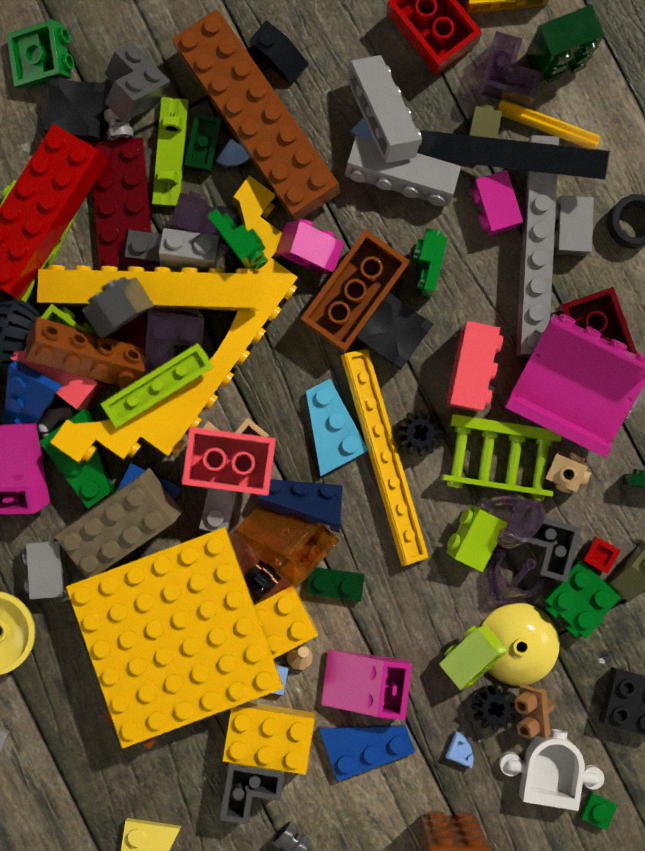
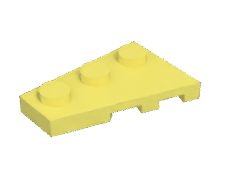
(148, 835)

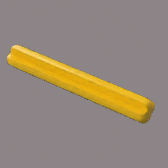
(548, 124)

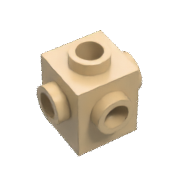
(558, 473)

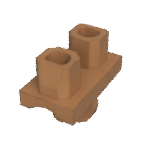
(535, 712)

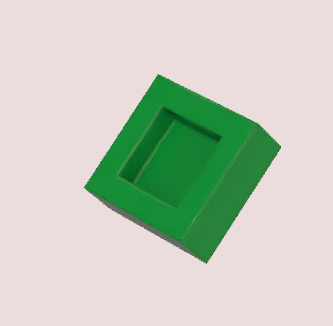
(598, 810)

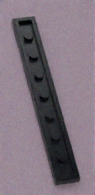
(515, 154)

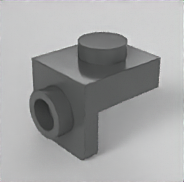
(143, 246)

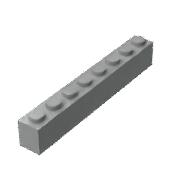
(536, 255)

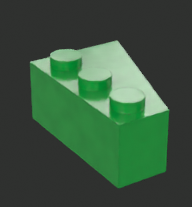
(88, 479)

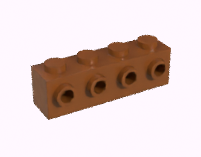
(84, 353)

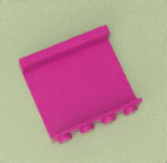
(579, 384)

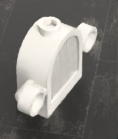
(552, 772)

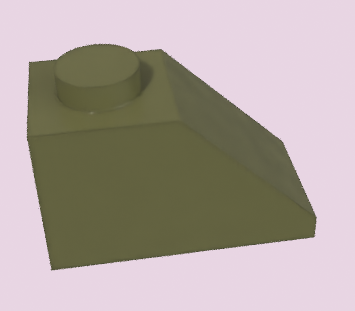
(630, 577)

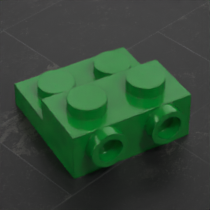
(39, 54)
(243, 243)
(429, 258)
(581, 600)

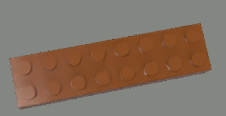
(256, 116)

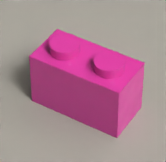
(496, 203)
(310, 247)

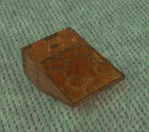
(287, 542)

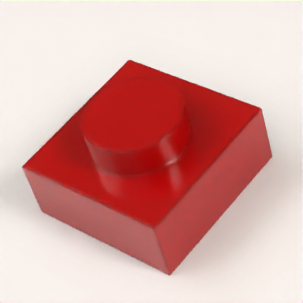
(601, 555)

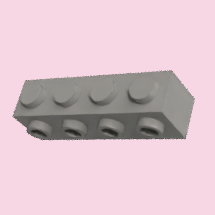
(383, 109)
(414, 177)

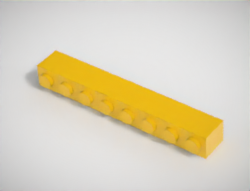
(164, 288)

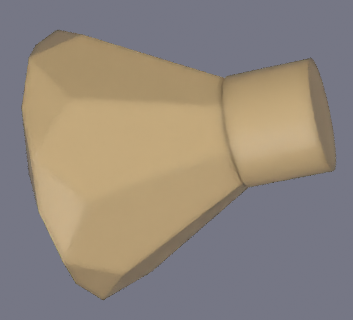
(299, 657)

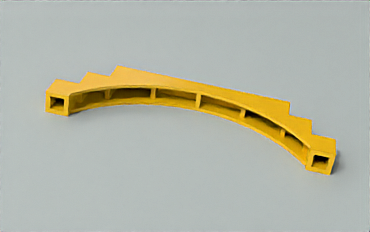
(170, 418)

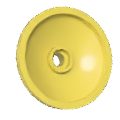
(526, 624)
(17, 632)

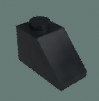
(278, 52)

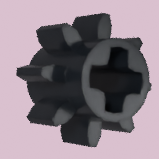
(263, 577)

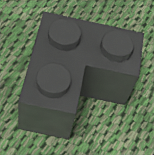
(135, 83)
(117, 305)
(557, 549)
(243, 784)

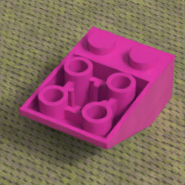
(21, 470)
(367, 684)

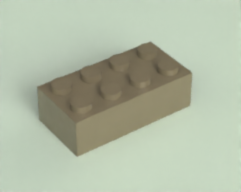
(119, 524)

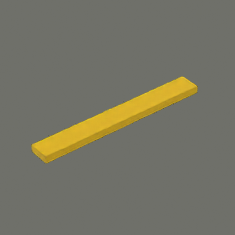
(384, 457)

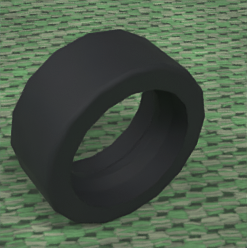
(614, 226)

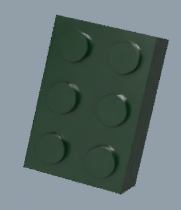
(565, 43)

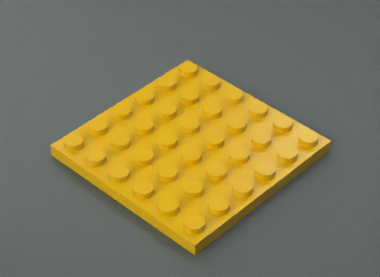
(174, 637)

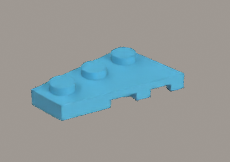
(333, 428)

